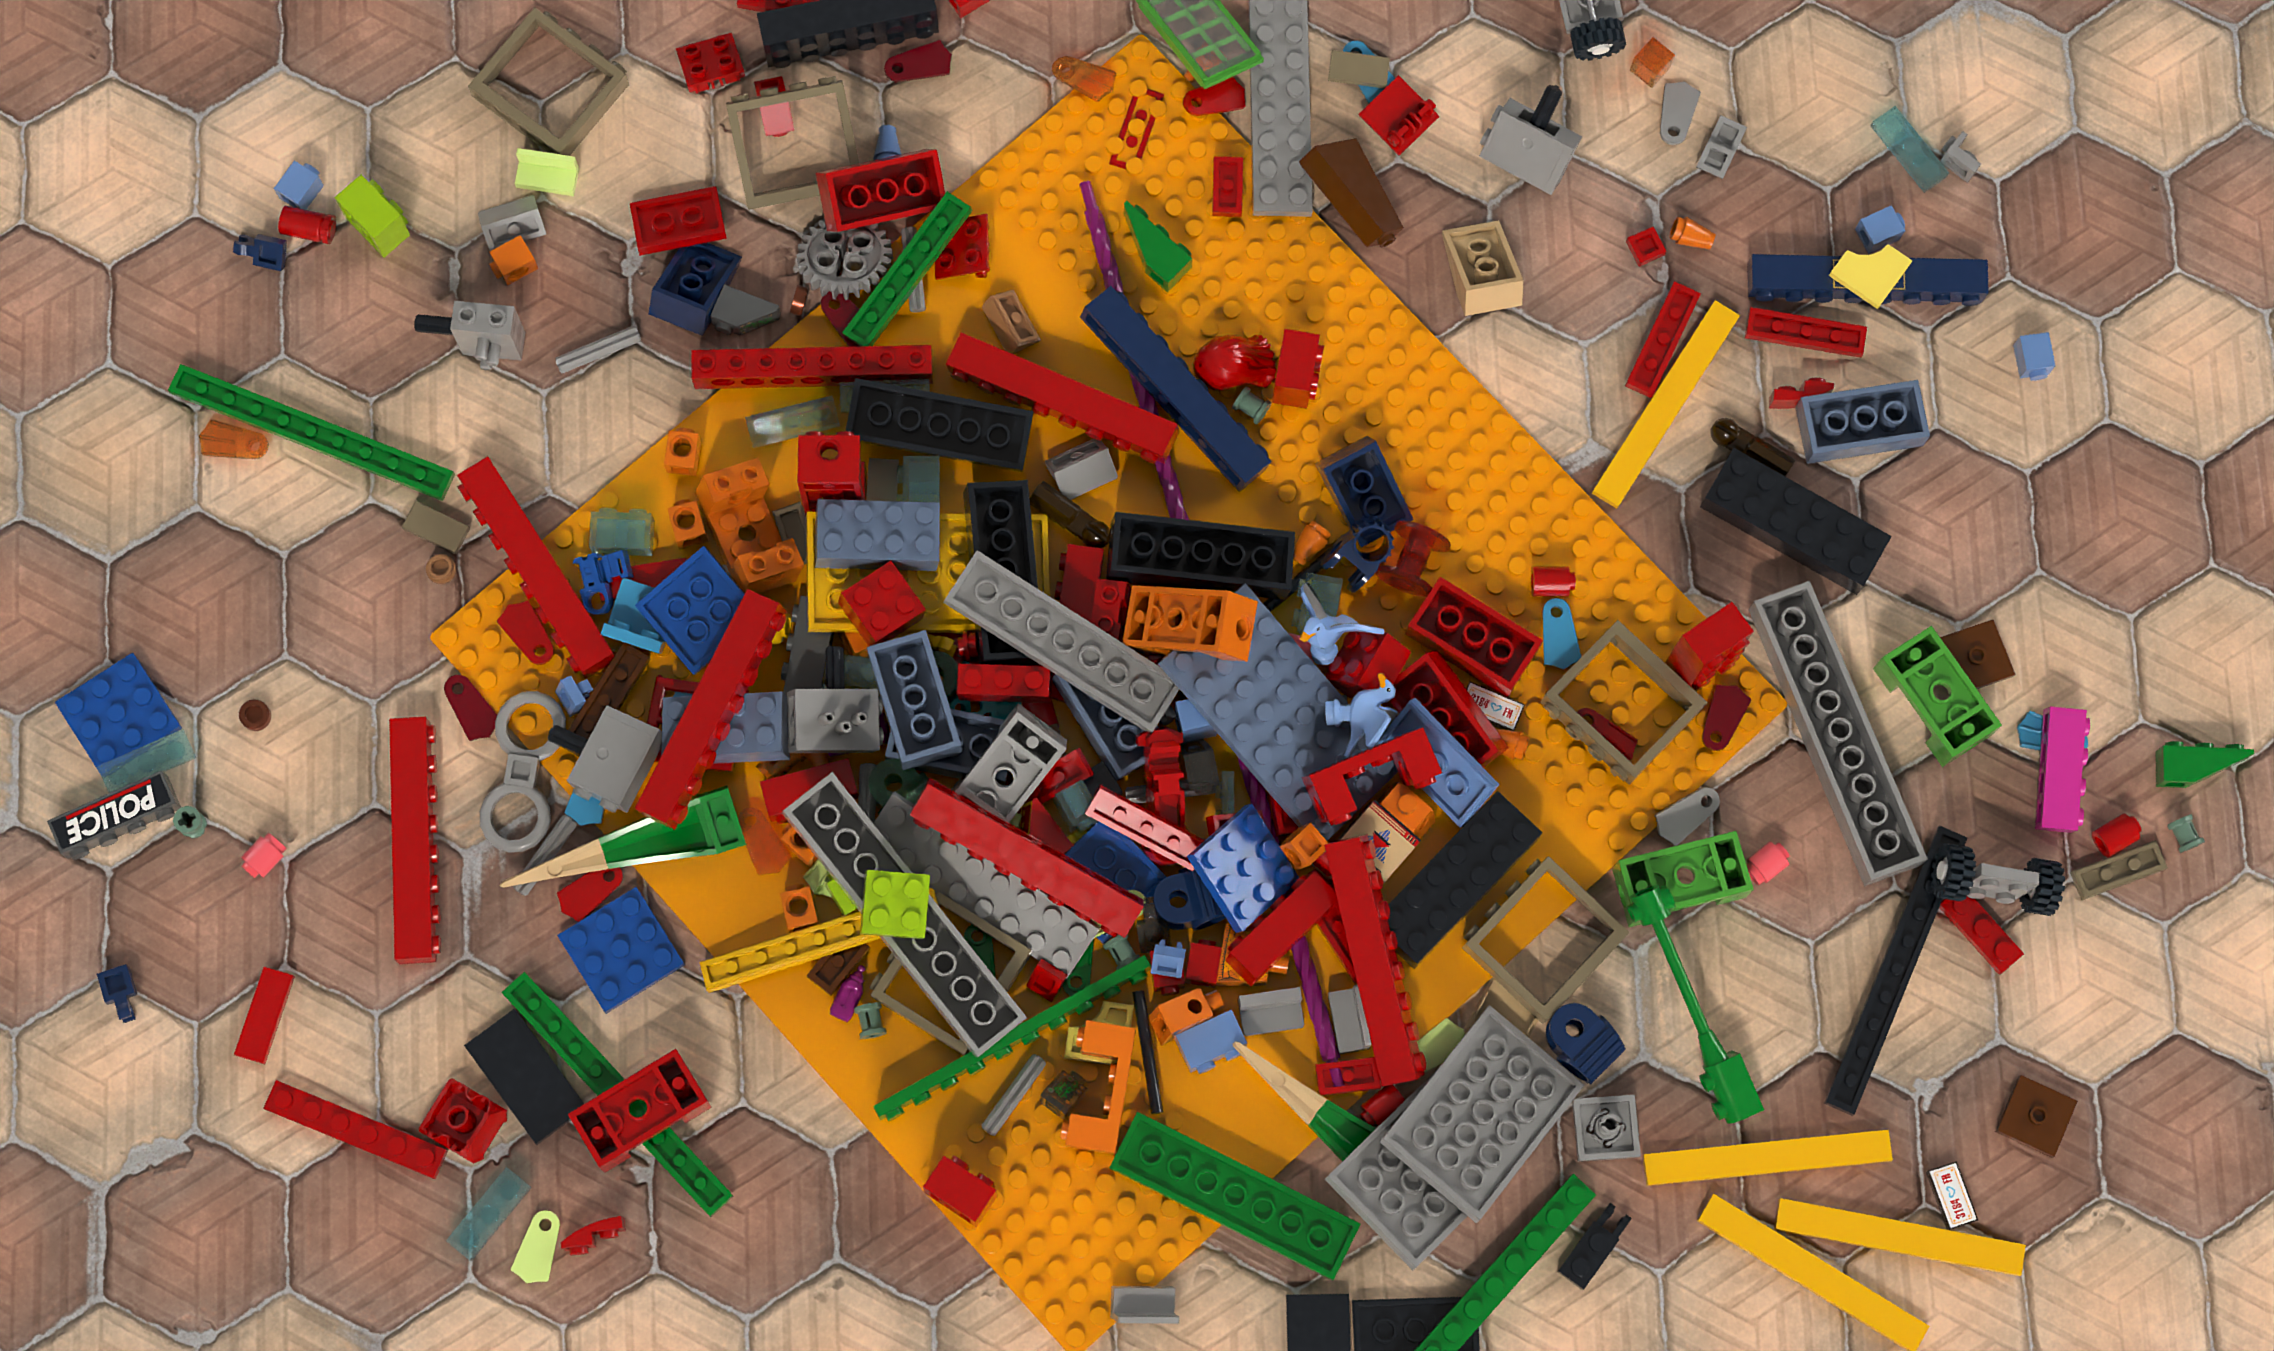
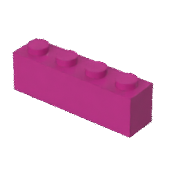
(2061, 769)

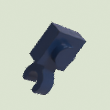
(265, 250)
(117, 988)

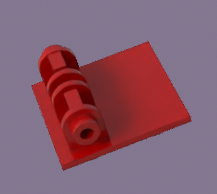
(710, 61)
(1399, 115)
(966, 251)

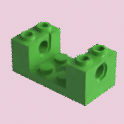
(1954, 722)
(1716, 867)

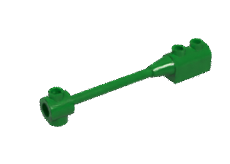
(1724, 1071)

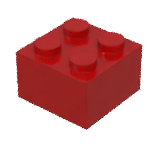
(1296, 367)
(881, 605)
(1362, 660)
(960, 1190)

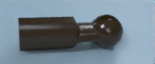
(1730, 435)
(1070, 516)

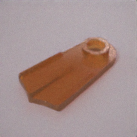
(1085, 77)
(231, 441)
(763, 843)

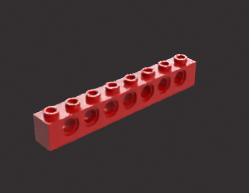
(808, 366)

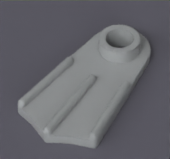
(1677, 111)
(1686, 815)

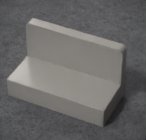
(511, 220)
(1082, 468)
(1271, 1011)
(1349, 1021)
(1143, 1304)

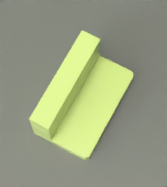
(546, 172)

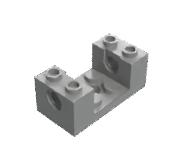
(1026, 750)

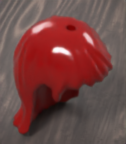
(1235, 361)

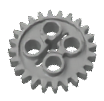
(821, 259)

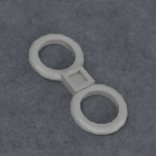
(521, 773)

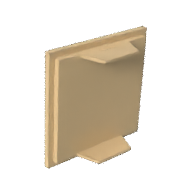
(1506, 1005)

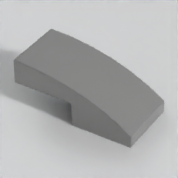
(1721, 147)

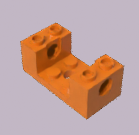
(734, 502)
(1211, 622)
(1111, 1043)

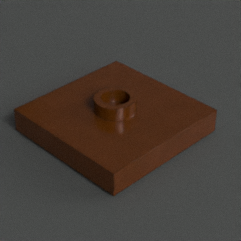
(1980, 654)
(2036, 1116)

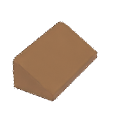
(1010, 321)

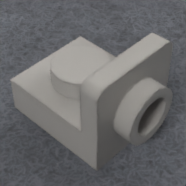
(1959, 161)

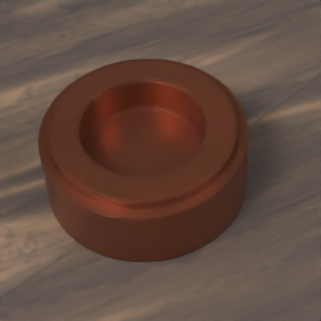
(799, 300)
(255, 715)

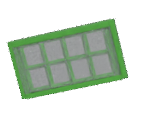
(1203, 38)

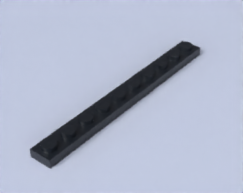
(1889, 984)

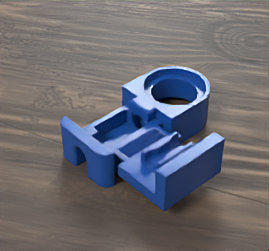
(598, 572)

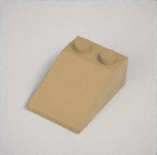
(1483, 268)

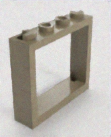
(770, 97)
(523, 123)
(1656, 670)
(1497, 913)
(1006, 979)

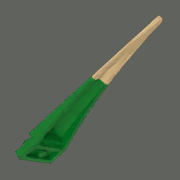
(707, 830)
(1331, 1123)

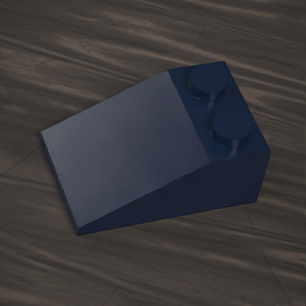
(692, 286)
(1364, 487)

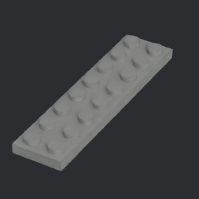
(1280, 108)
(1062, 642)
(999, 899)

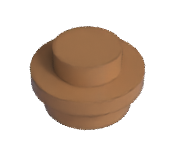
(441, 569)

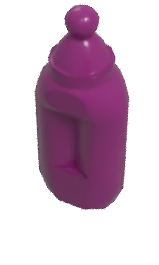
(848, 996)

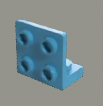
(628, 623)

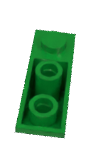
(1160, 256)
(2186, 765)

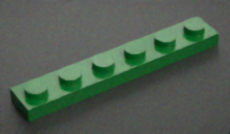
(907, 271)

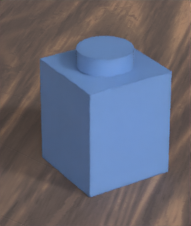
(299, 185)
(1880, 229)
(2034, 356)

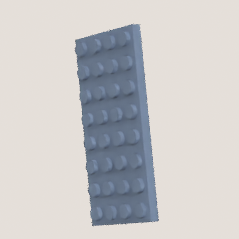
(1275, 716)

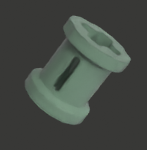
(1251, 405)
(199, 822)
(2185, 833)
(1121, 951)
(870, 1020)

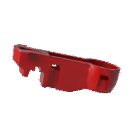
(1162, 767)

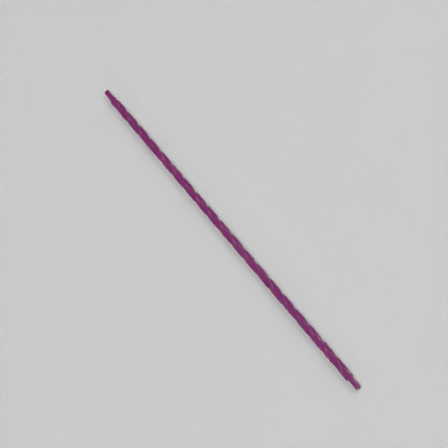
(1255, 790)

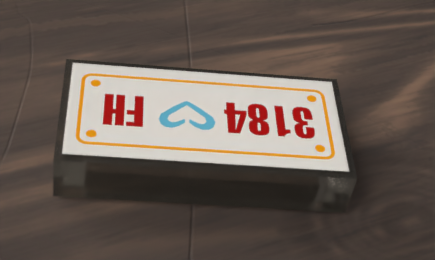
(1499, 709)
(1951, 1196)

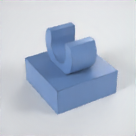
(572, 694)
(1168, 960)

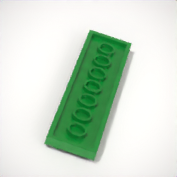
(1235, 1196)

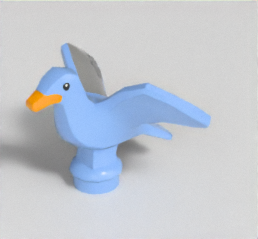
(1324, 630)
(1364, 714)

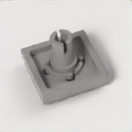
(1606, 1127)

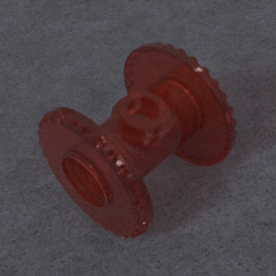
(1413, 558)

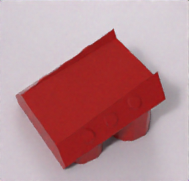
(463, 1121)

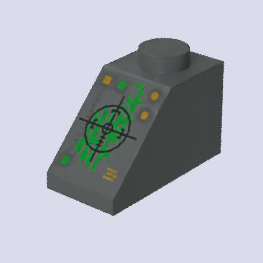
(742, 312)

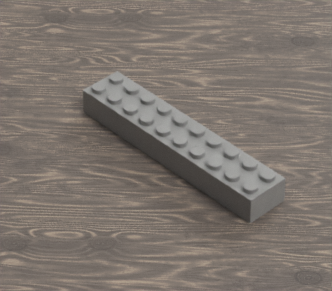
(1837, 733)
(939, 963)

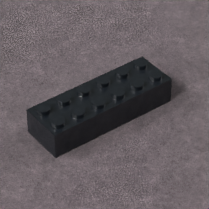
(840, 26)
(939, 425)
(1795, 521)
(1002, 530)
(1200, 555)
(1459, 877)

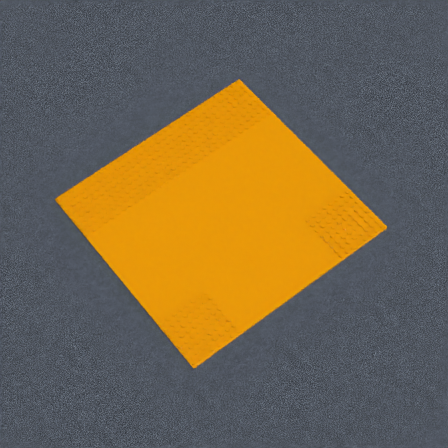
(1464, 468)

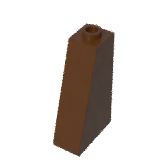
(1354, 190)

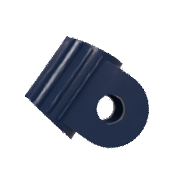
(1365, 562)
(1200, 906)
(1590, 1051)

